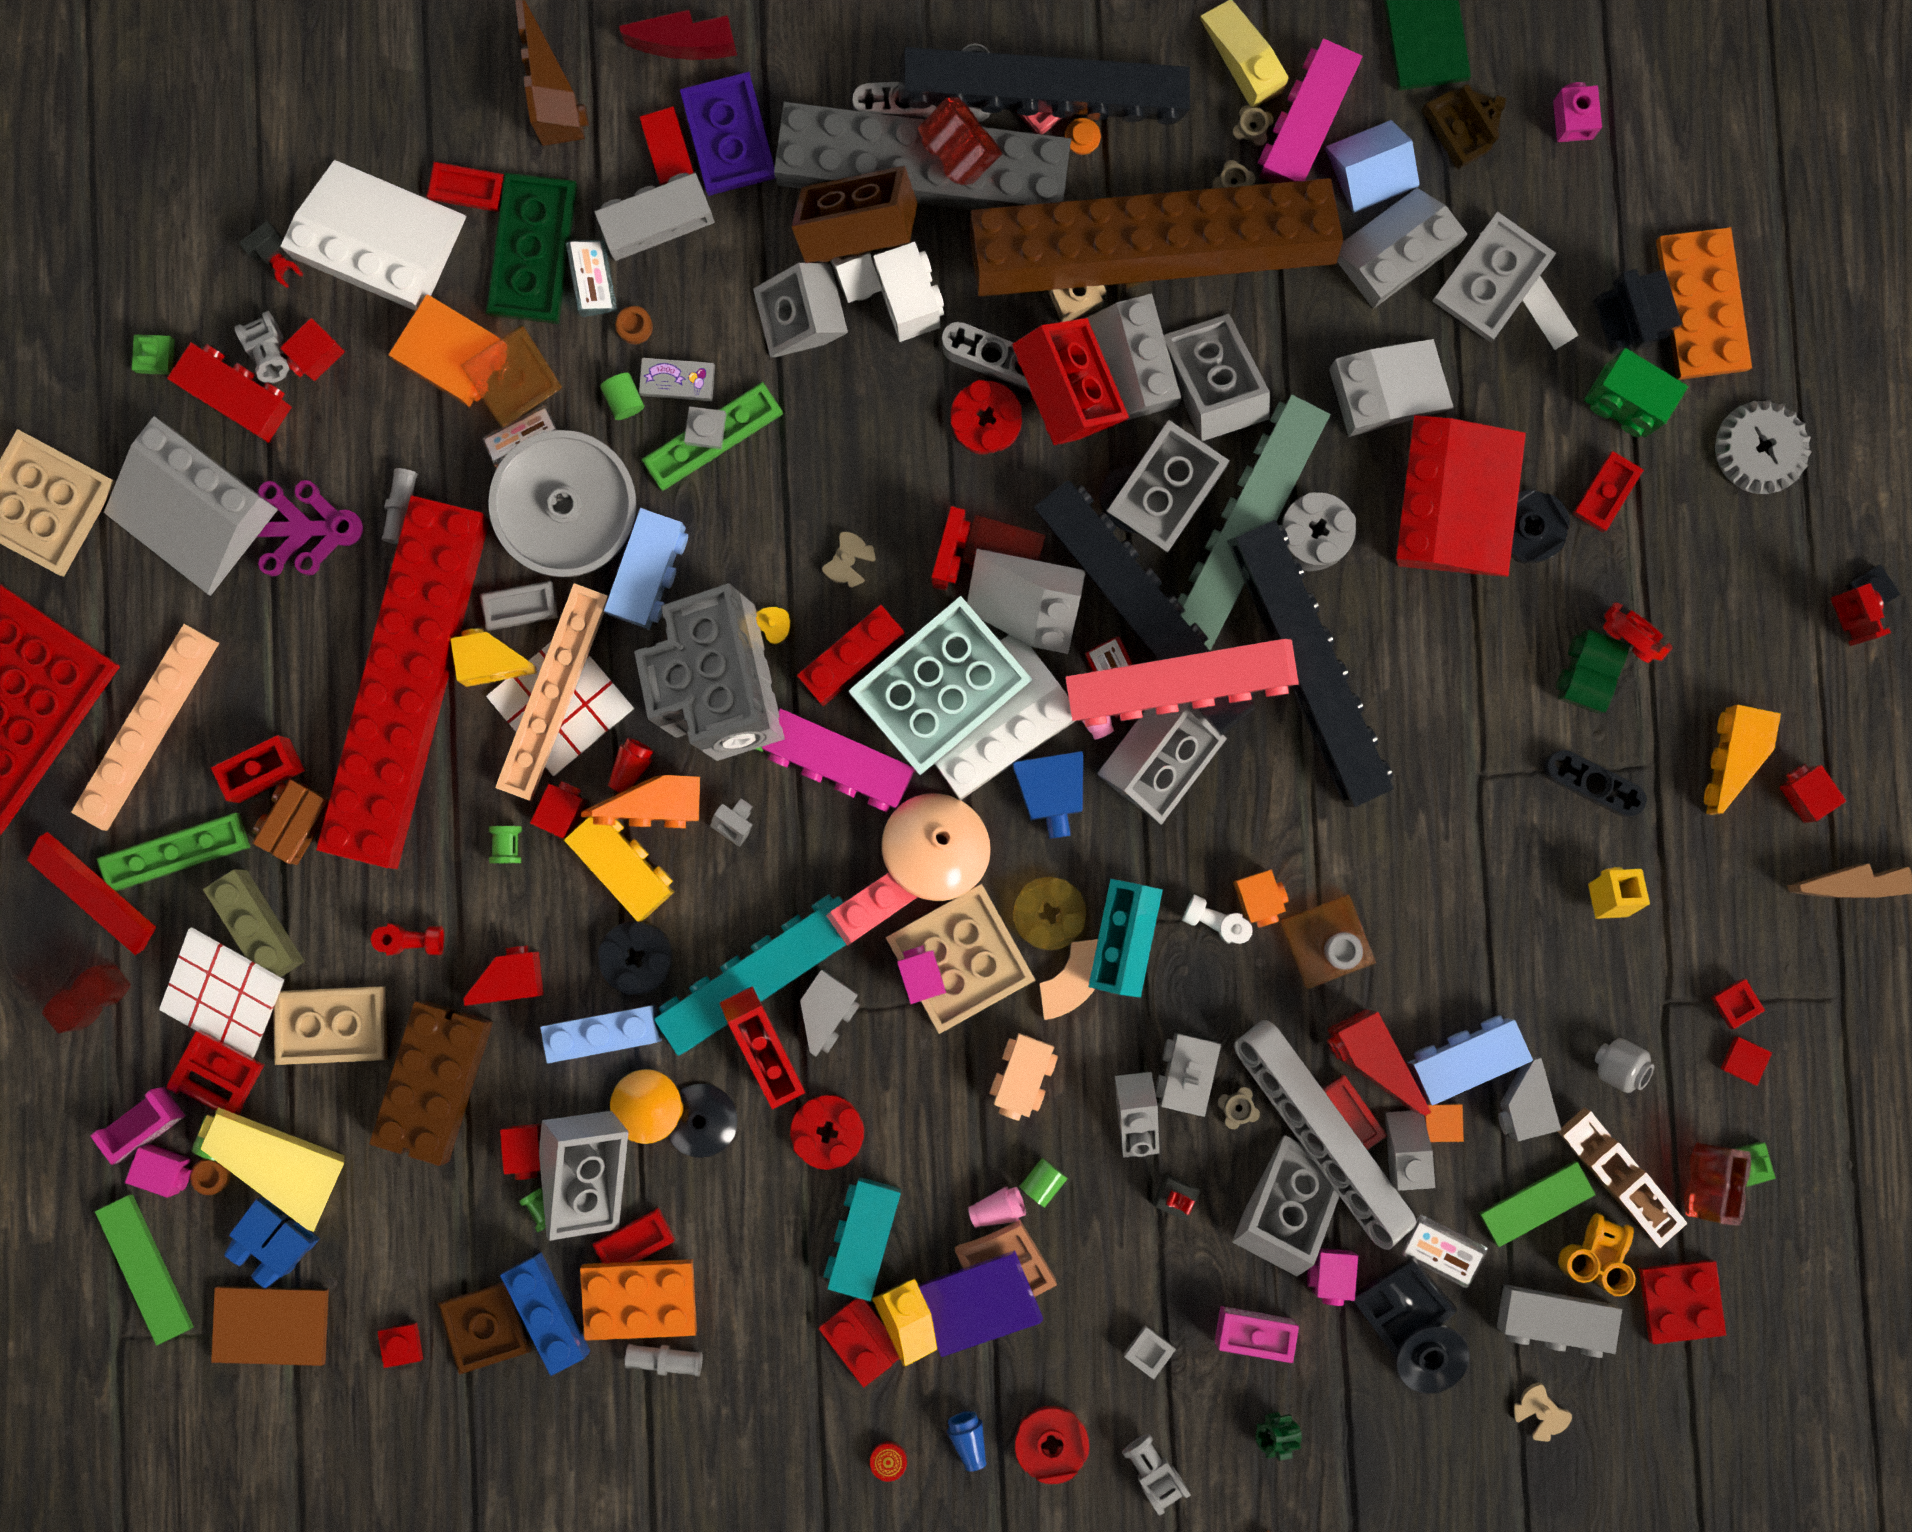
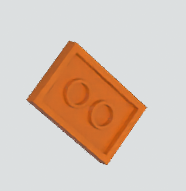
(638, 1299)

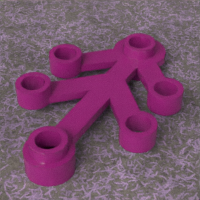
(301, 529)

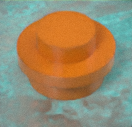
(1084, 136)

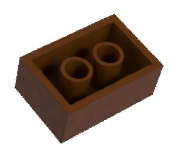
(855, 215)

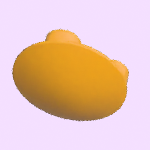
(647, 1105)

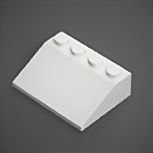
(373, 235)
(1011, 731)

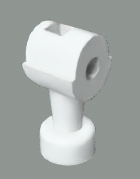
(1230, 927)

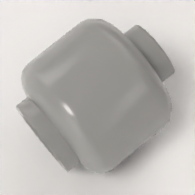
(1624, 1065)

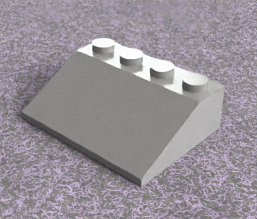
(186, 506)

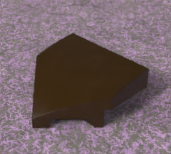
(1465, 123)

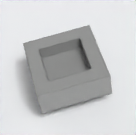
(705, 427)
(1149, 1352)

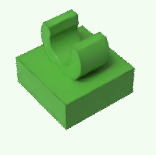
(153, 354)
(1760, 1163)

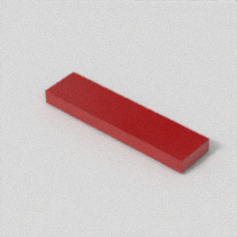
(91, 893)

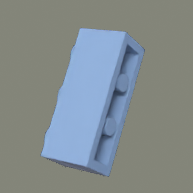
(646, 569)
(600, 1034)
(1469, 1059)

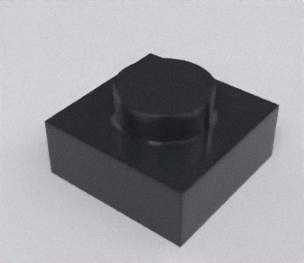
(1880, 581)

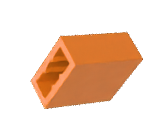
(438, 344)

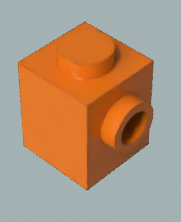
(1261, 898)

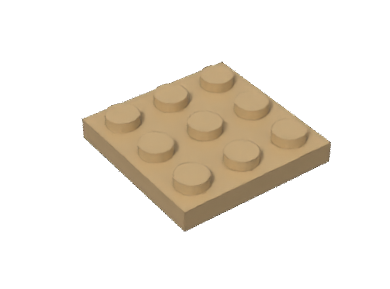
(47, 502)
(972, 954)

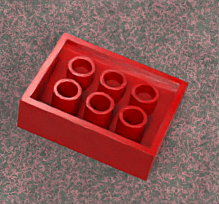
(1460, 497)

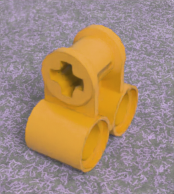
(1601, 1256)

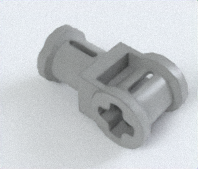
(263, 343)
(1158, 1479)

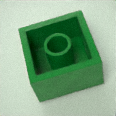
(1635, 394)

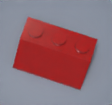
(1069, 380)

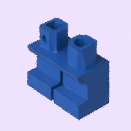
(277, 1254)

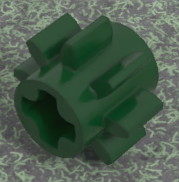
(1278, 1436)

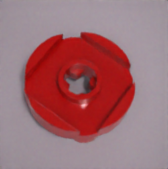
(992, 437)
(1637, 632)
(809, 1143)
(1039, 1462)

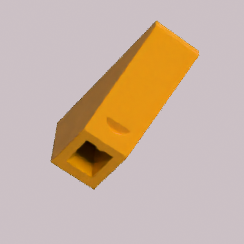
(1744, 745)

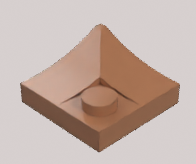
(1006, 1240)

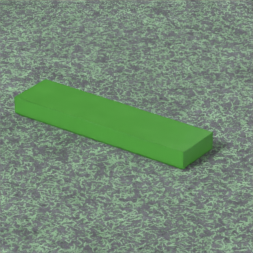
(743, 418)
(174, 852)
(144, 1269)

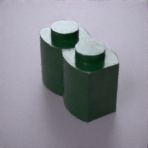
(1592, 671)

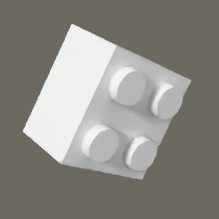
(907, 291)

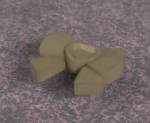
(849, 548)

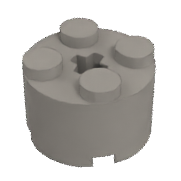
(1336, 530)

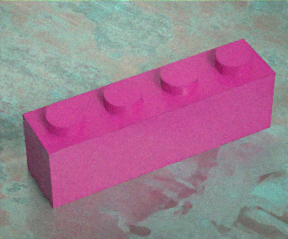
(1311, 114)
(841, 760)

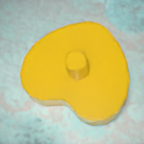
(774, 623)

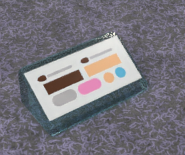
(591, 277)

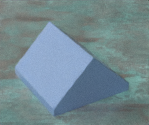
(1374, 165)

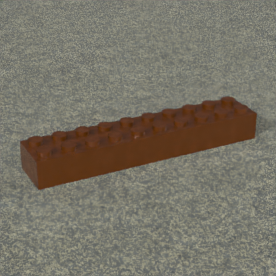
(1155, 237)

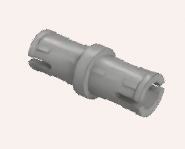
(397, 505)
(663, 1360)

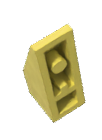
(1245, 53)

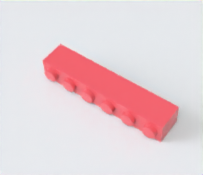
(1182, 680)

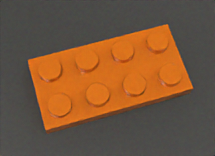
(1709, 303)

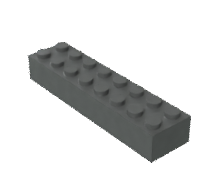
(839, 143)

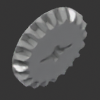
(1754, 470)

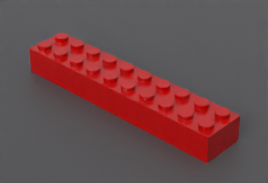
(403, 683)

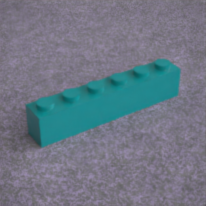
(767, 970)

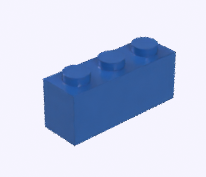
(545, 1313)

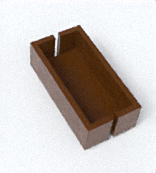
(431, 1082)

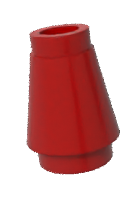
(630, 764)

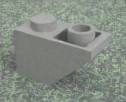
(823, 1009)
(1137, 1114)

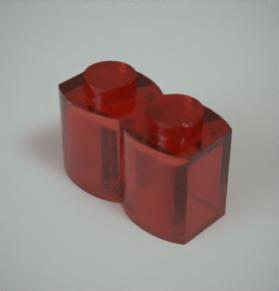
(959, 141)
(83, 1003)
(1717, 1184)

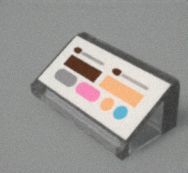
(504, 439)
(1443, 1251)

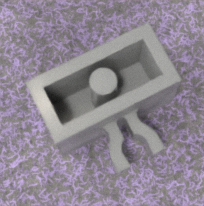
(1187, 1074)

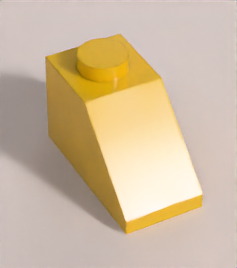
(484, 659)
(907, 1321)

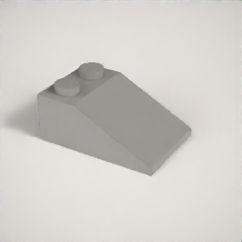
(1217, 377)
(1389, 386)
(1168, 486)
(1026, 598)
(582, 1173)
(1288, 1210)

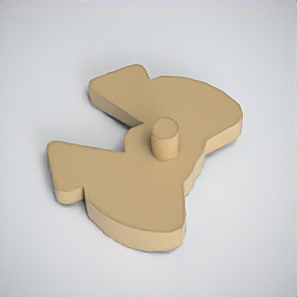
(1535, 1400)

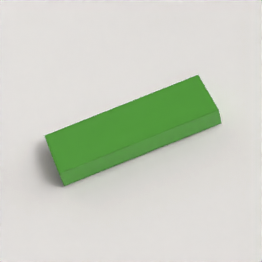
(1537, 1203)

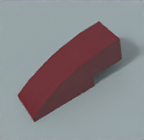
(680, 38)

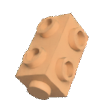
(1019, 1086)

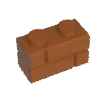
(291, 822)

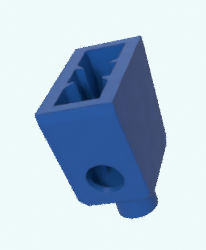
(1052, 789)

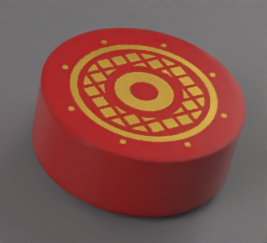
(888, 1461)

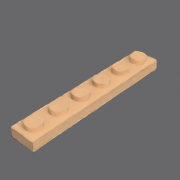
(552, 692)
(145, 727)

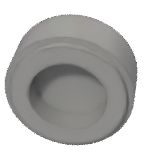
(1343, 950)

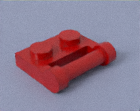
(220, 1065)

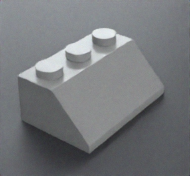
(1399, 245)
(1137, 355)
(1161, 759)

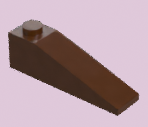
(550, 99)

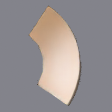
(1070, 986)

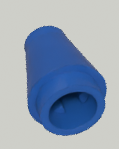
(968, 1439)

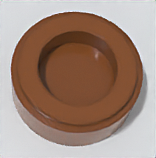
(634, 325)
(209, 1177)

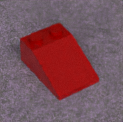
(1370, 1050)

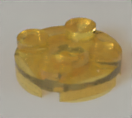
(1040, 932)

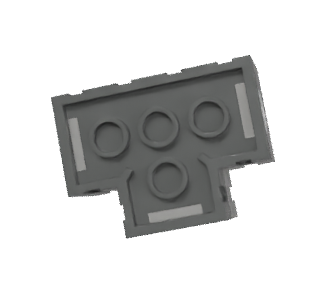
(711, 675)

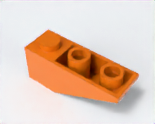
(658, 798)

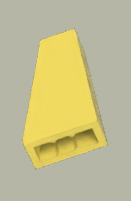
(273, 1163)

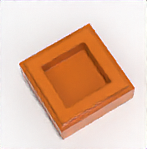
(1445, 1123)

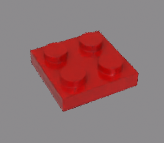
(947, 562)
(1682, 1301)

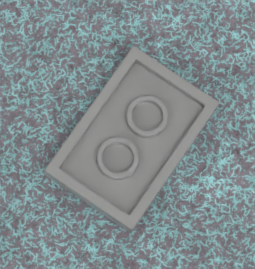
(1494, 277)

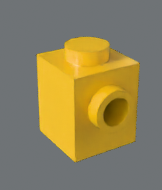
(1618, 893)

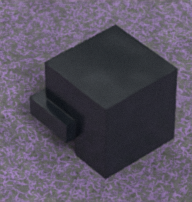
(1637, 311)

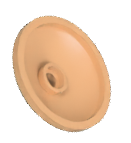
(922, 863)

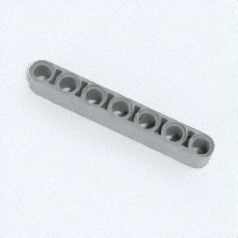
(1325, 1134)

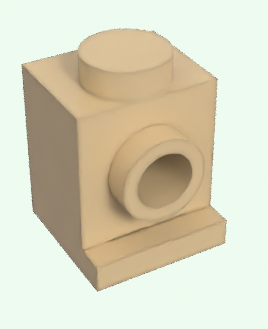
(1072, 306)

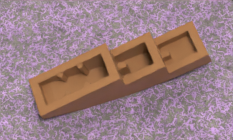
(1857, 882)
(1622, 1177)

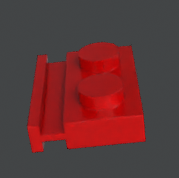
(1861, 613)
(860, 1340)

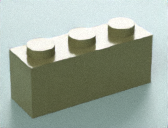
(253, 922)

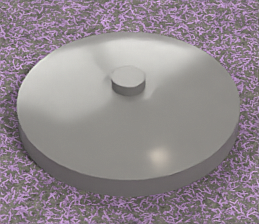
(562, 503)

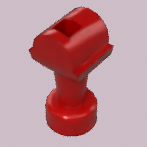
(395, 939)

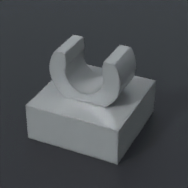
(733, 822)

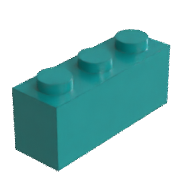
(1125, 938)
(862, 1238)

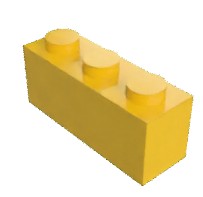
(621, 867)

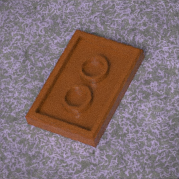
(270, 1325)

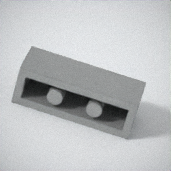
(654, 215)
(1559, 1321)

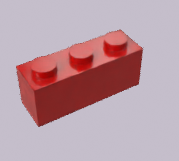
(230, 390)
(851, 655)
(762, 1047)

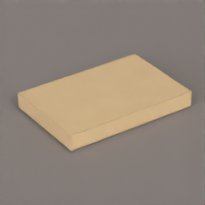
(330, 1025)

